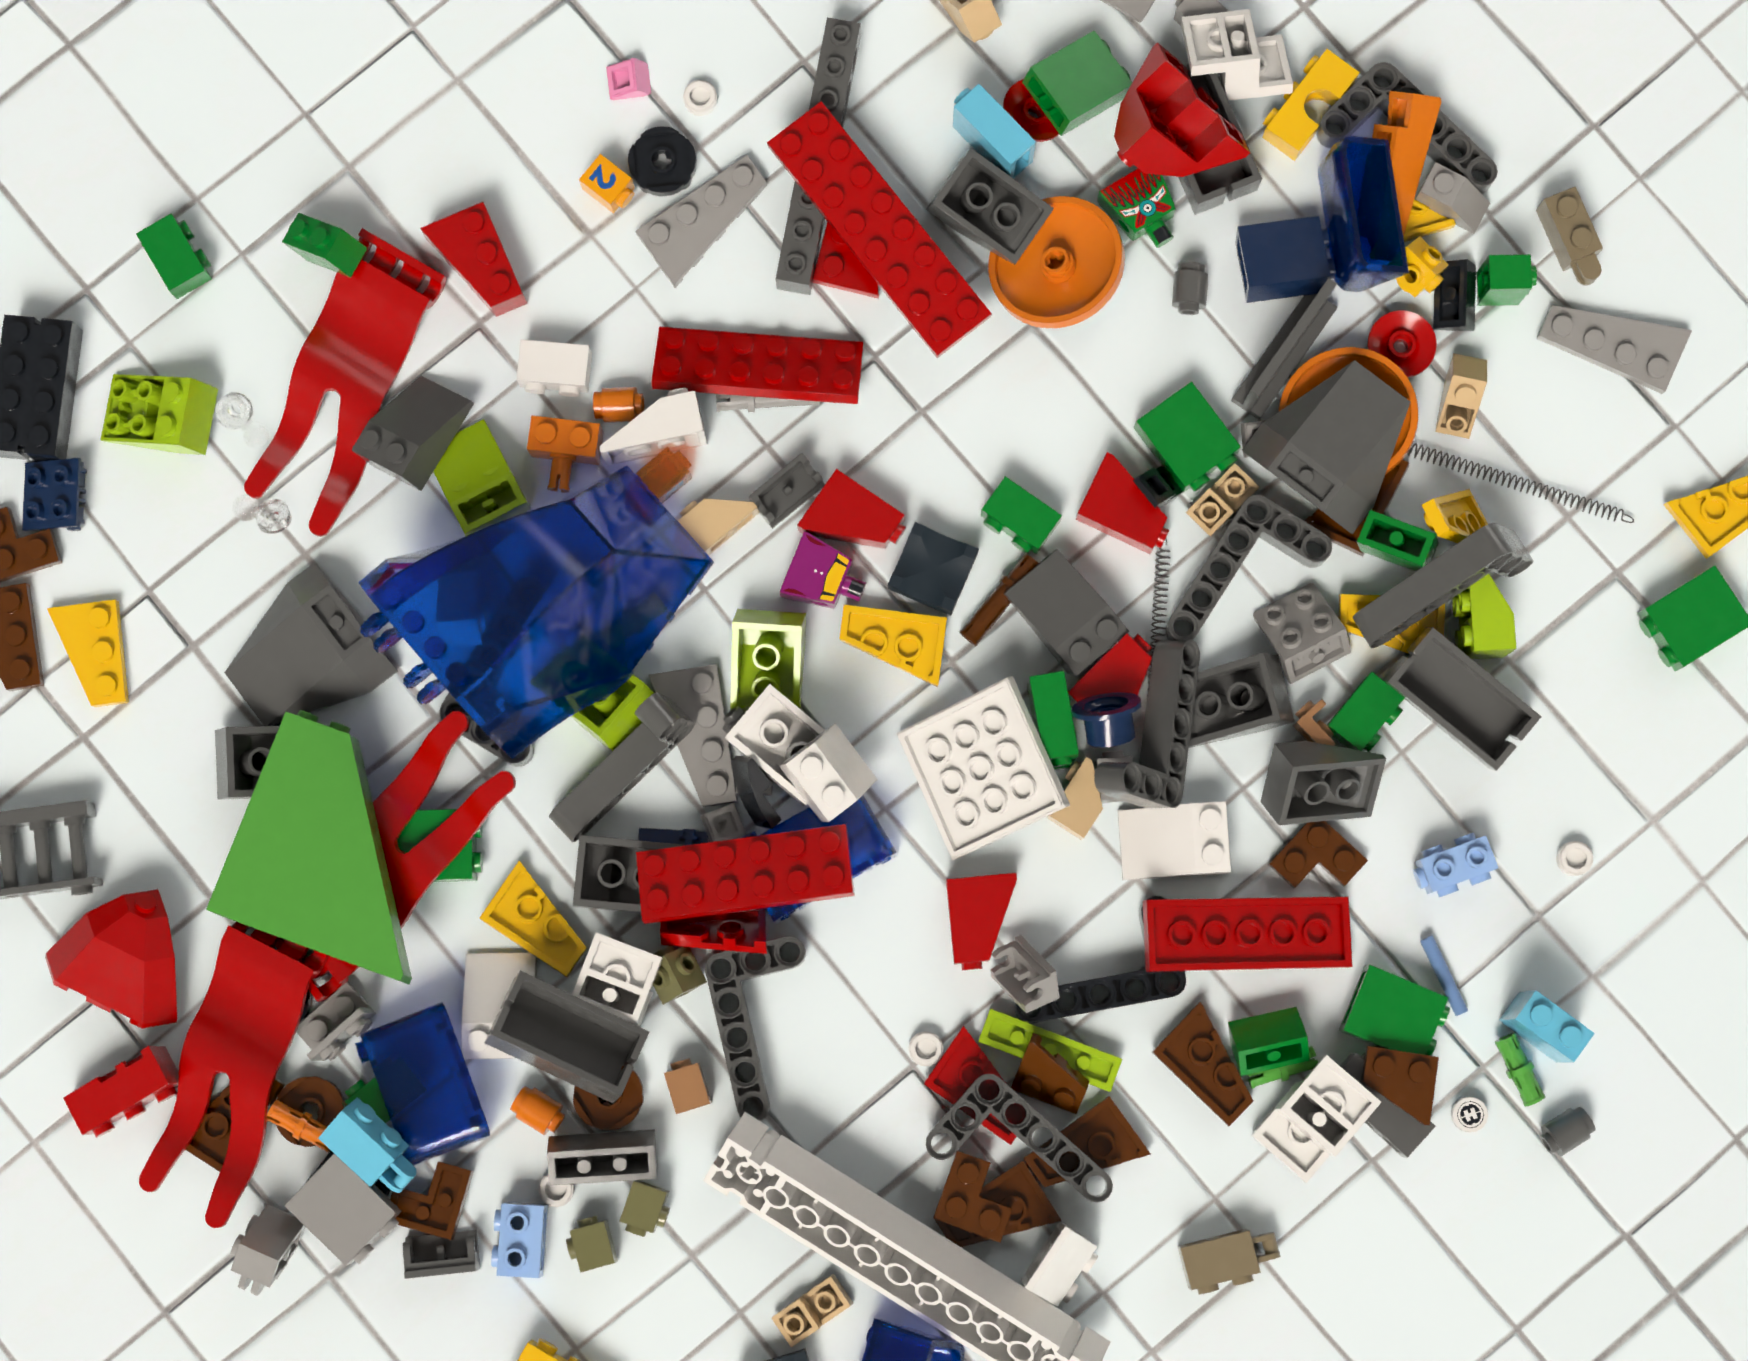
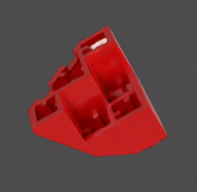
(1170, 125)
(121, 959)

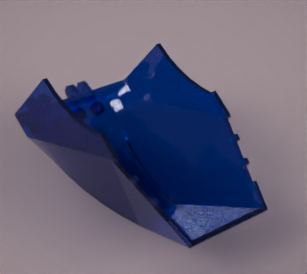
(539, 606)

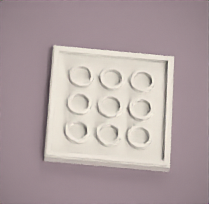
(983, 768)

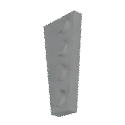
(693, 224)
(1624, 346)
(705, 747)

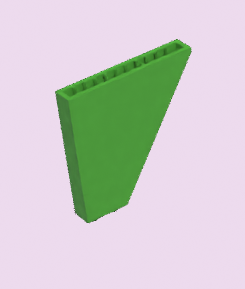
(313, 853)

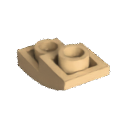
(1222, 499)
(812, 1310)

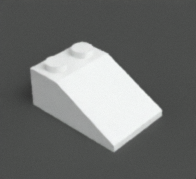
(668, 422)
(773, 733)
(1174, 841)
(485, 988)
(1059, 1265)

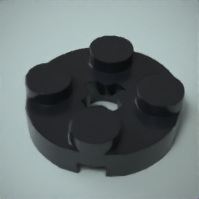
(647, 149)

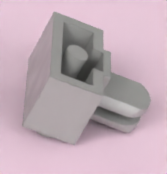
(265, 1248)

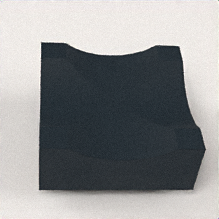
(933, 568)

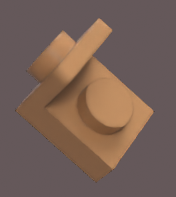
(1309, 729)

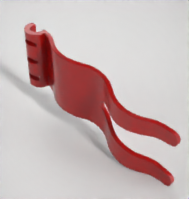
(357, 354)
(416, 870)
(245, 1034)

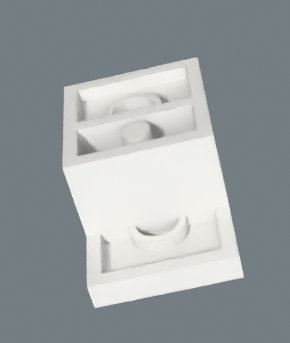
(1228, 46)
(618, 978)
(1316, 1118)

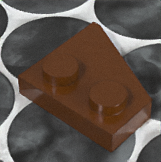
(1049, 1078)
(1402, 1079)

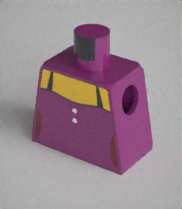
(820, 575)

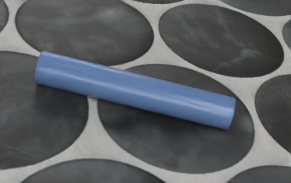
(1444, 975)

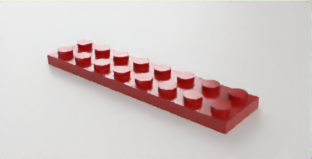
(879, 229)

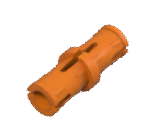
(297, 1123)

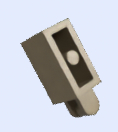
(1571, 234)
(1225, 1259)

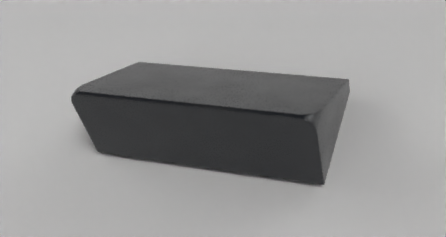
(1456, 297)

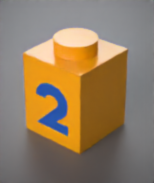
(607, 184)

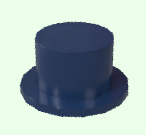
(1108, 718)

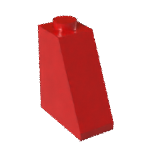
(1121, 509)
(852, 515)
(1119, 670)
(976, 915)

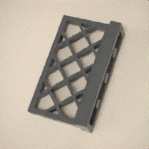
(1286, 351)

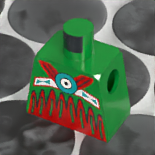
(1140, 206)

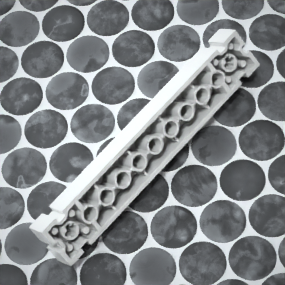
(894, 1251)

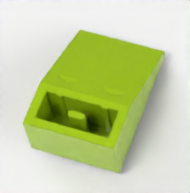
(160, 413)
(479, 480)
(1484, 621)

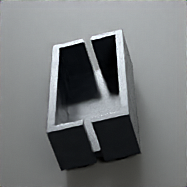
(37, 386)

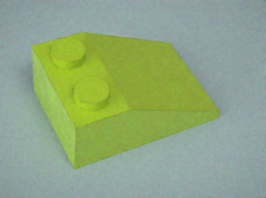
(767, 651)
(615, 717)

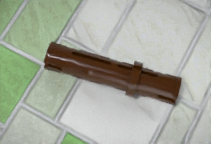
(997, 603)

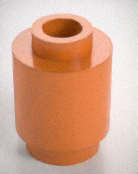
(618, 404)
(538, 1110)

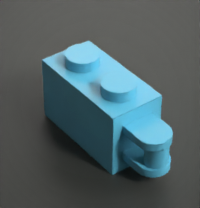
(369, 1146)

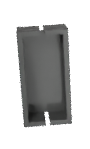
(1234, 179)
(1461, 698)
(566, 1037)

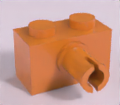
(564, 444)

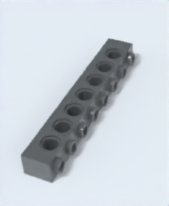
(804, 220)

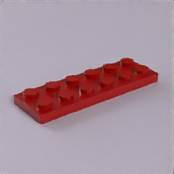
(758, 365)
(745, 874)
(1247, 934)

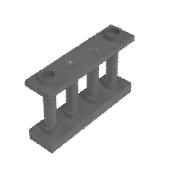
(39, 821)

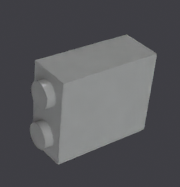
(343, 1211)

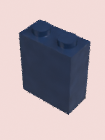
(1283, 258)

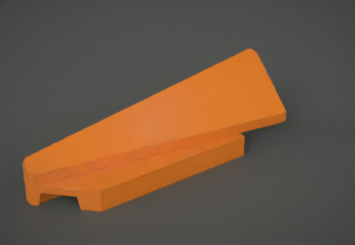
(1409, 135)

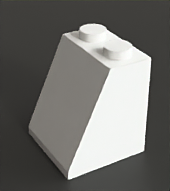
(829, 774)

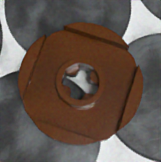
(314, 1091)
(608, 1116)

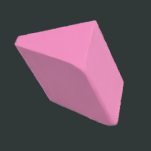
(628, 79)

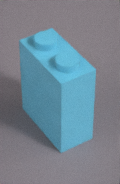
(992, 131)
(1546, 1026)

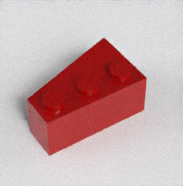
(477, 255)
(124, 1091)

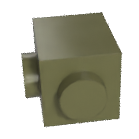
(645, 1208)
(591, 1244)

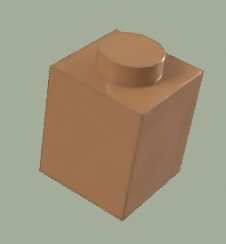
(687, 1086)

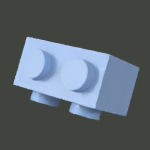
(520, 1239)

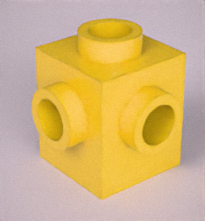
(1424, 268)

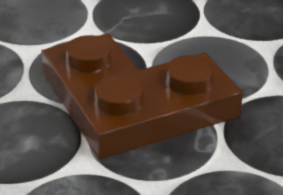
(26, 553)
(1316, 845)
(961, 1200)
(442, 1208)

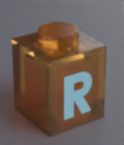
(665, 474)

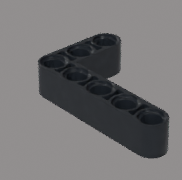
(1115, 986)

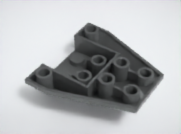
(1335, 443)
(306, 653)

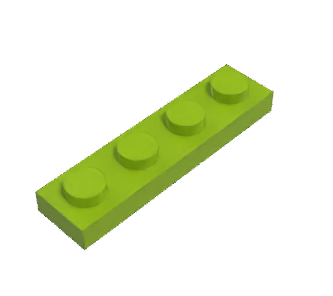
(1014, 1035)

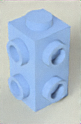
(1443, 869)

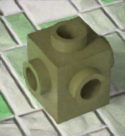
(677, 973)

